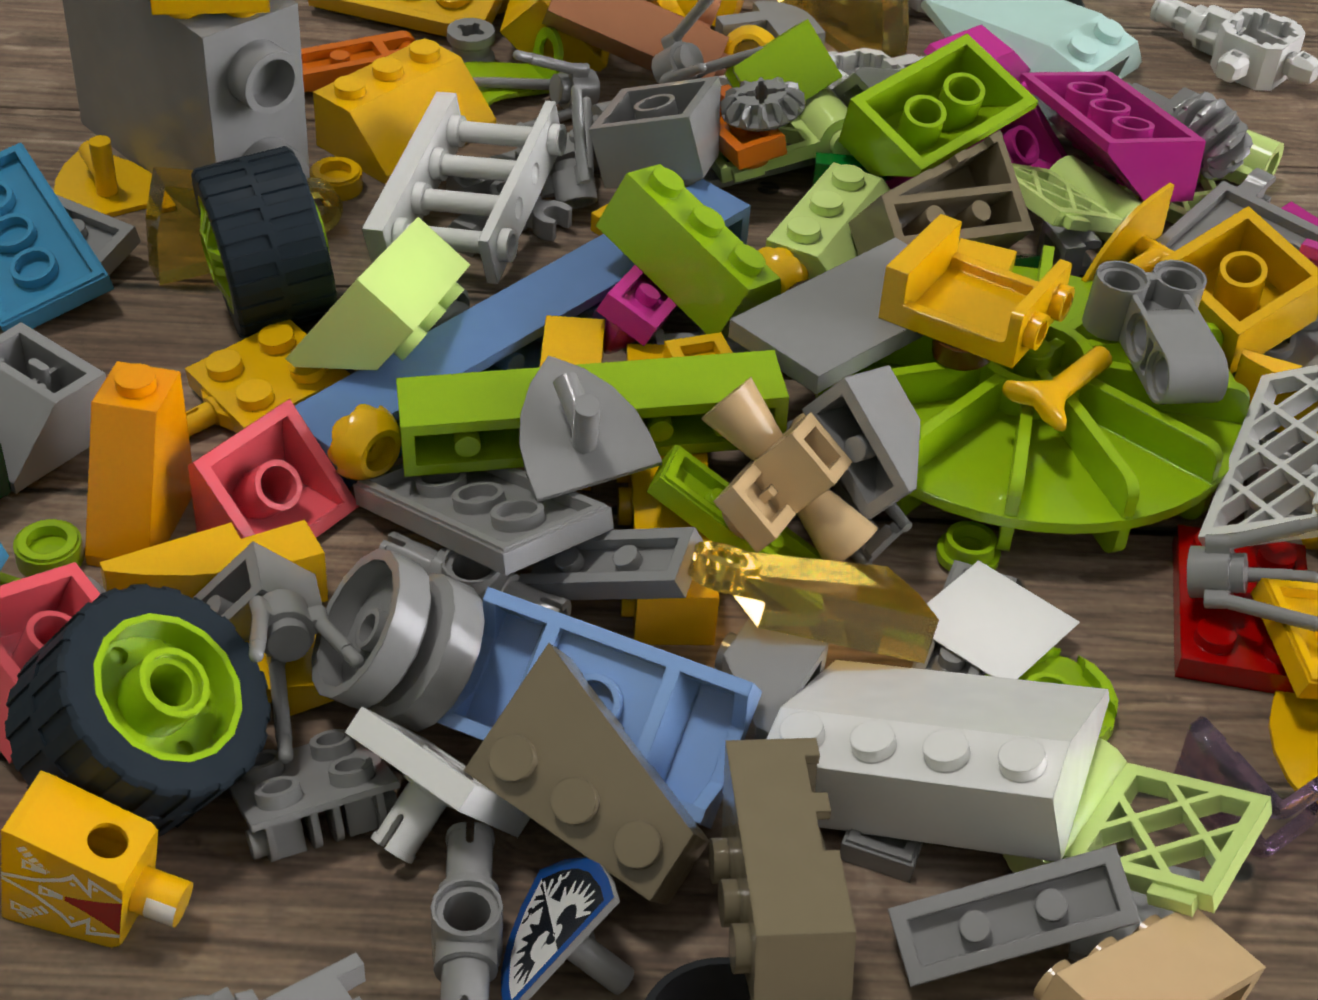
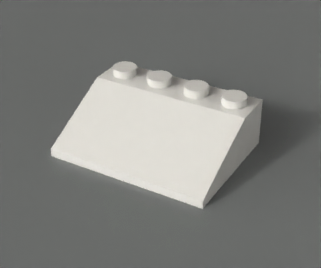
(948, 754)

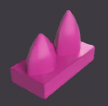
(633, 311)

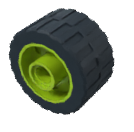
(264, 240)
(141, 704)

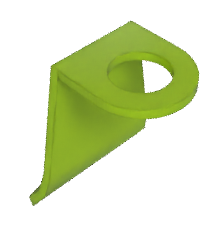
(518, 70)

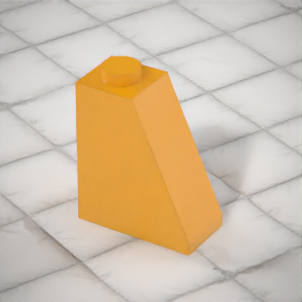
(136, 461)

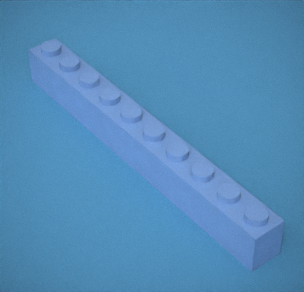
(504, 328)

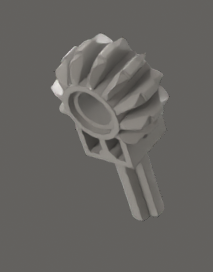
(1213, 121)

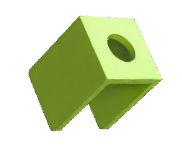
(794, 57)

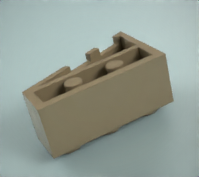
(970, 187)
(586, 781)
(777, 879)

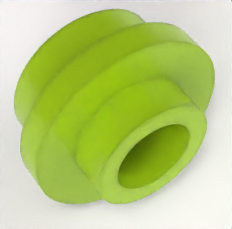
(968, 543)

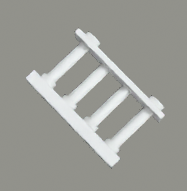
(432, 158)

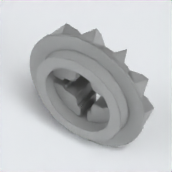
(762, 104)

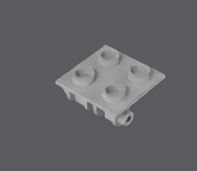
(321, 777)

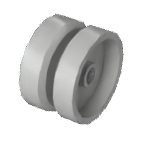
(414, 636)

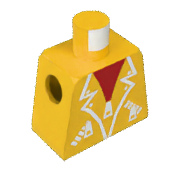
(83, 866)

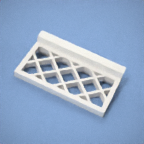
(1250, 457)

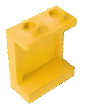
(969, 300)

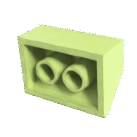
(819, 225)
(386, 305)

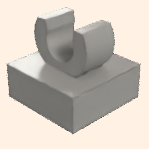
(1069, 246)

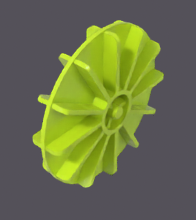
(1106, 473)

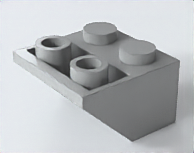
(42, 404)

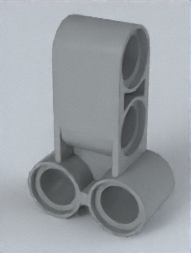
(1159, 329)

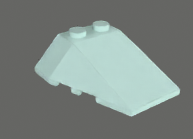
(1044, 33)

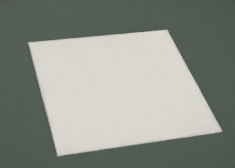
(997, 622)

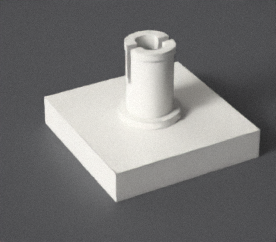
(433, 784)

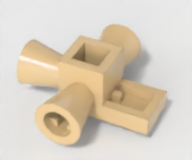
(785, 478)

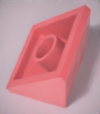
(269, 479)

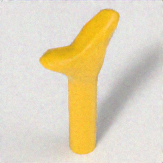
(1050, 396)

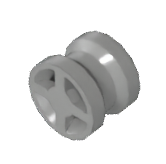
(472, 39)

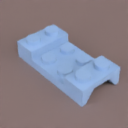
(665, 702)

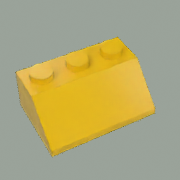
(380, 105)

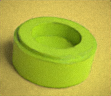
(47, 546)

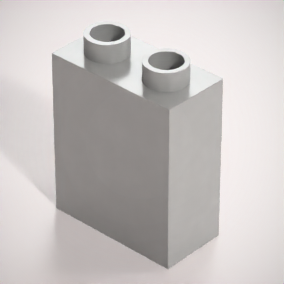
(188, 86)

